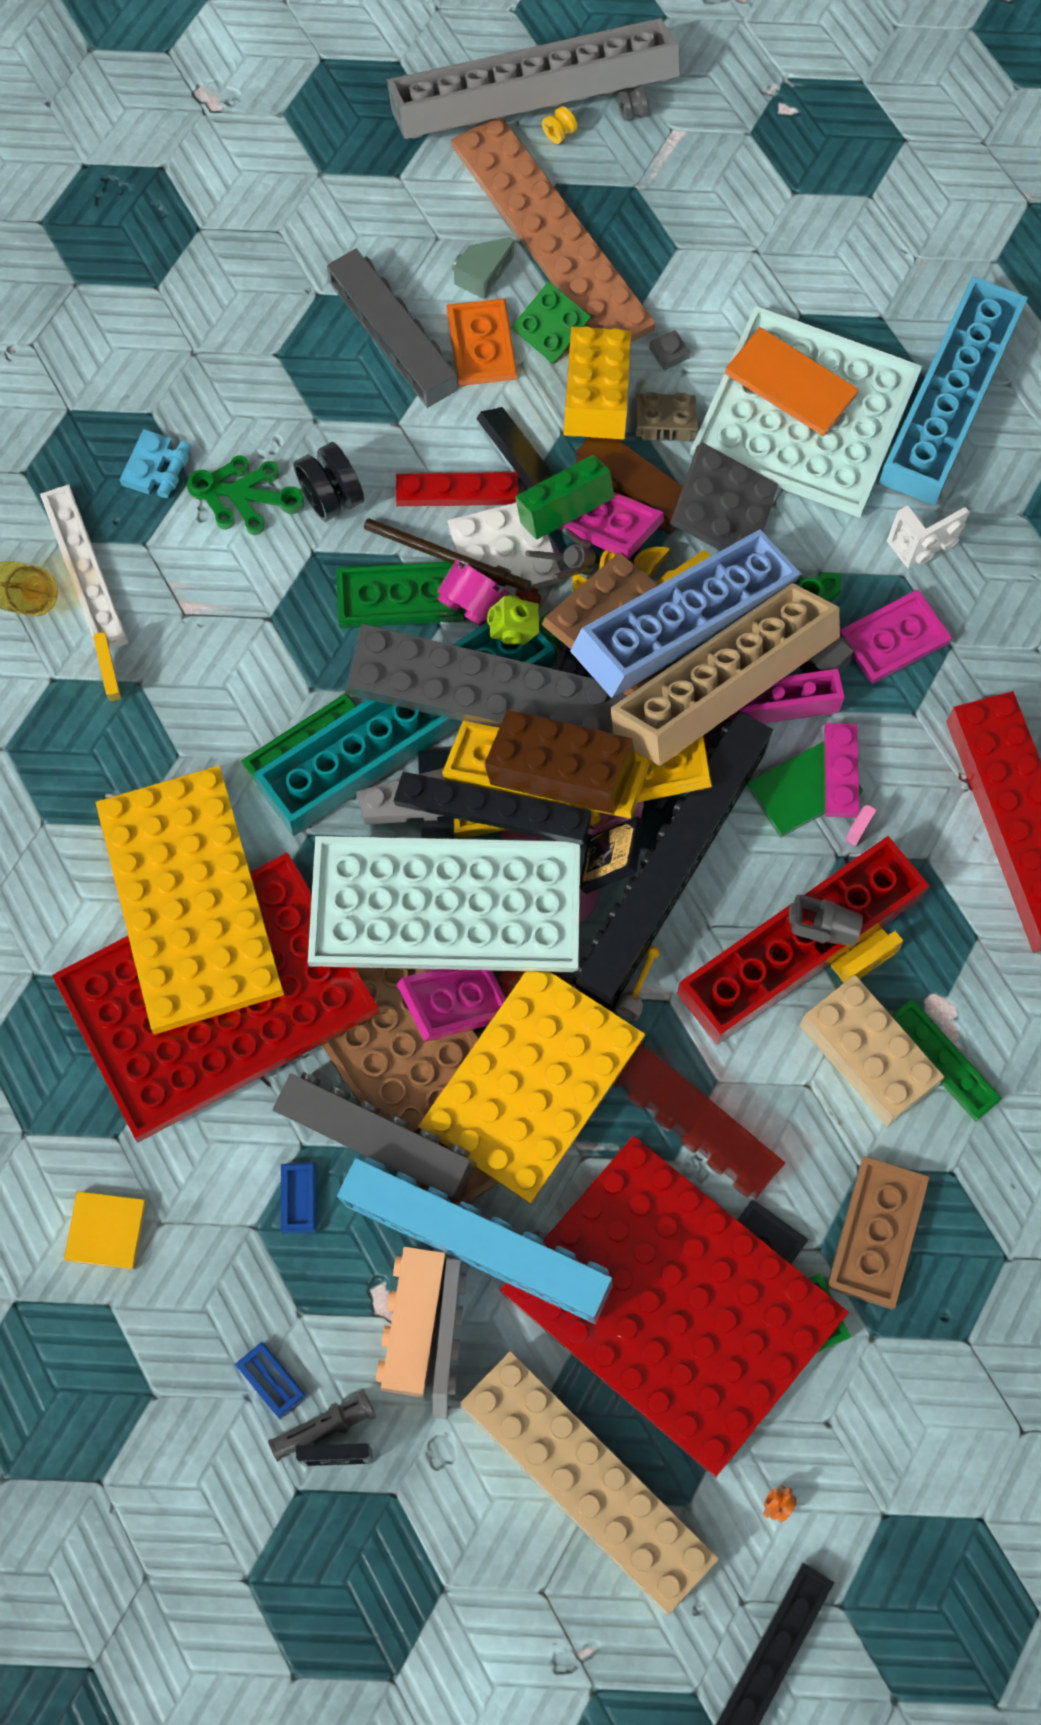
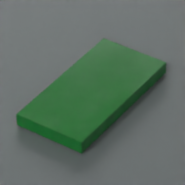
(393, 595)

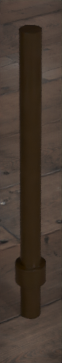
(500, 575)

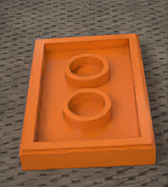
(481, 342)

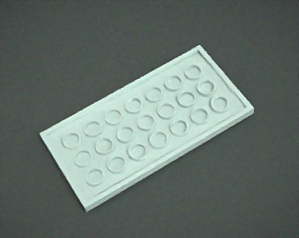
(445, 904)

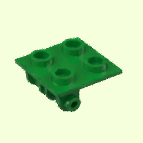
(549, 321)

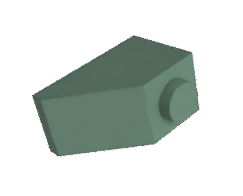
(483, 265)

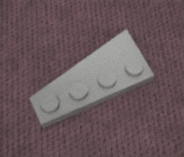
(448, 1347)

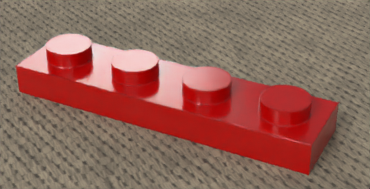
(456, 489)

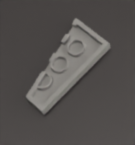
(378, 803)

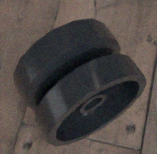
(328, 481)

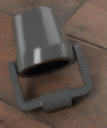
(831, 922)

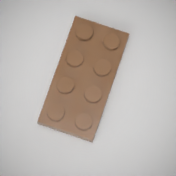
(878, 1233)

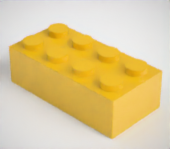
(597, 383)

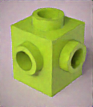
(513, 620)

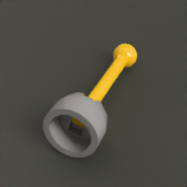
(630, 1004)

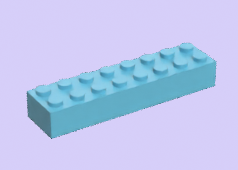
(952, 391)
(475, 1240)

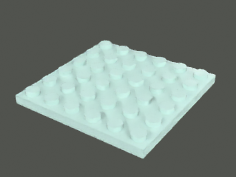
(826, 469)

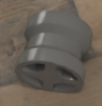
(632, 103)

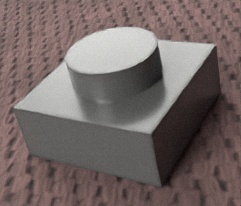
(669, 350)

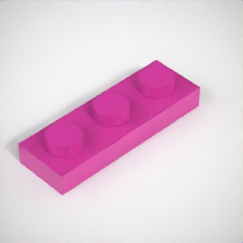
(841, 770)

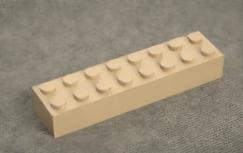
(726, 673)
(589, 1483)

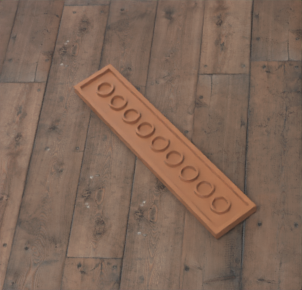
(549, 228)

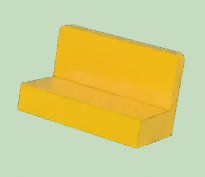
(867, 955)

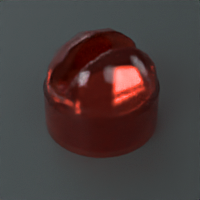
(530, 596)

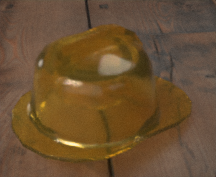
(26, 589)

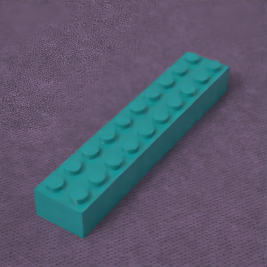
(368, 744)

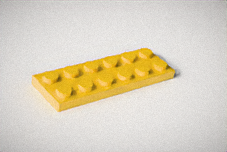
(473, 745)

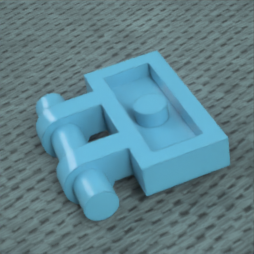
(147, 461)

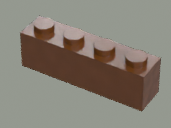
(635, 477)

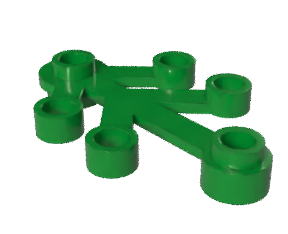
(241, 491)

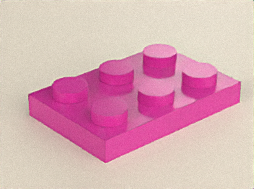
(618, 525)
(895, 636)
(451, 1000)

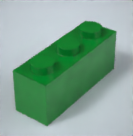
(564, 496)

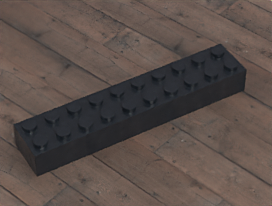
(671, 863)

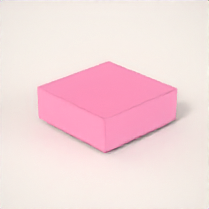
(860, 825)

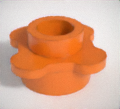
(779, 1503)

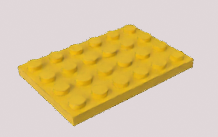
(532, 1082)

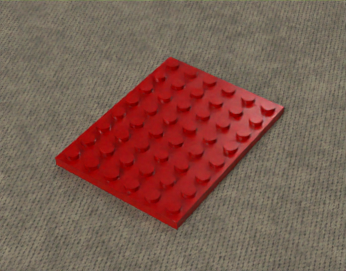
(191, 1066)
(699, 1309)

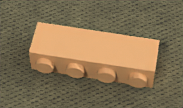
(413, 1322)

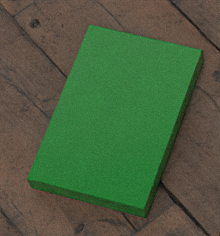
(793, 791)

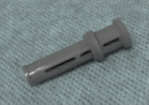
(338, 1419)

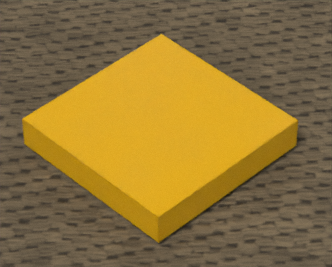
(105, 1230)

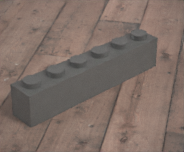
(392, 327)
(375, 1136)

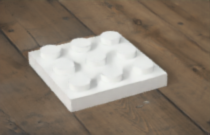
(501, 540)

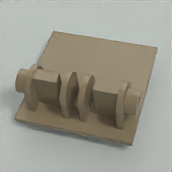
(666, 413)

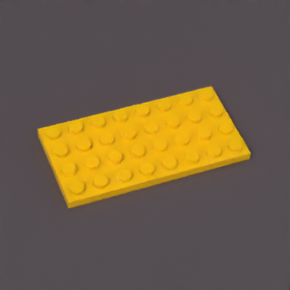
(188, 900)

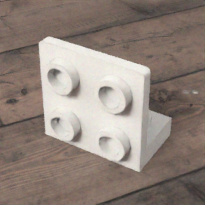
(916, 543)

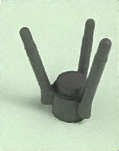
(577, 556)

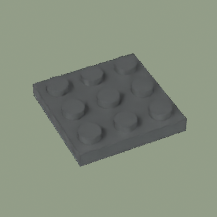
(722, 499)

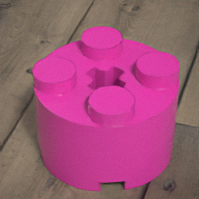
(469, 591)

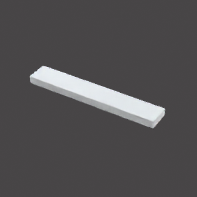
(83, 565)

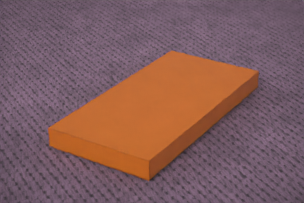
(791, 381)

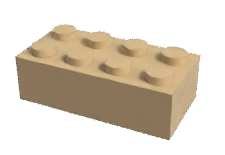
(871, 1050)

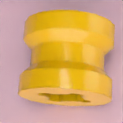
(559, 125)

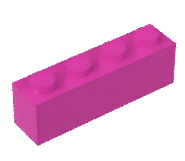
(796, 698)

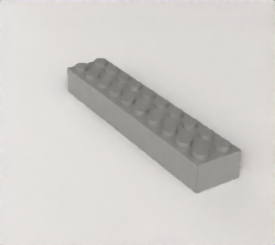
(533, 78)

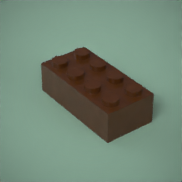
(560, 761)

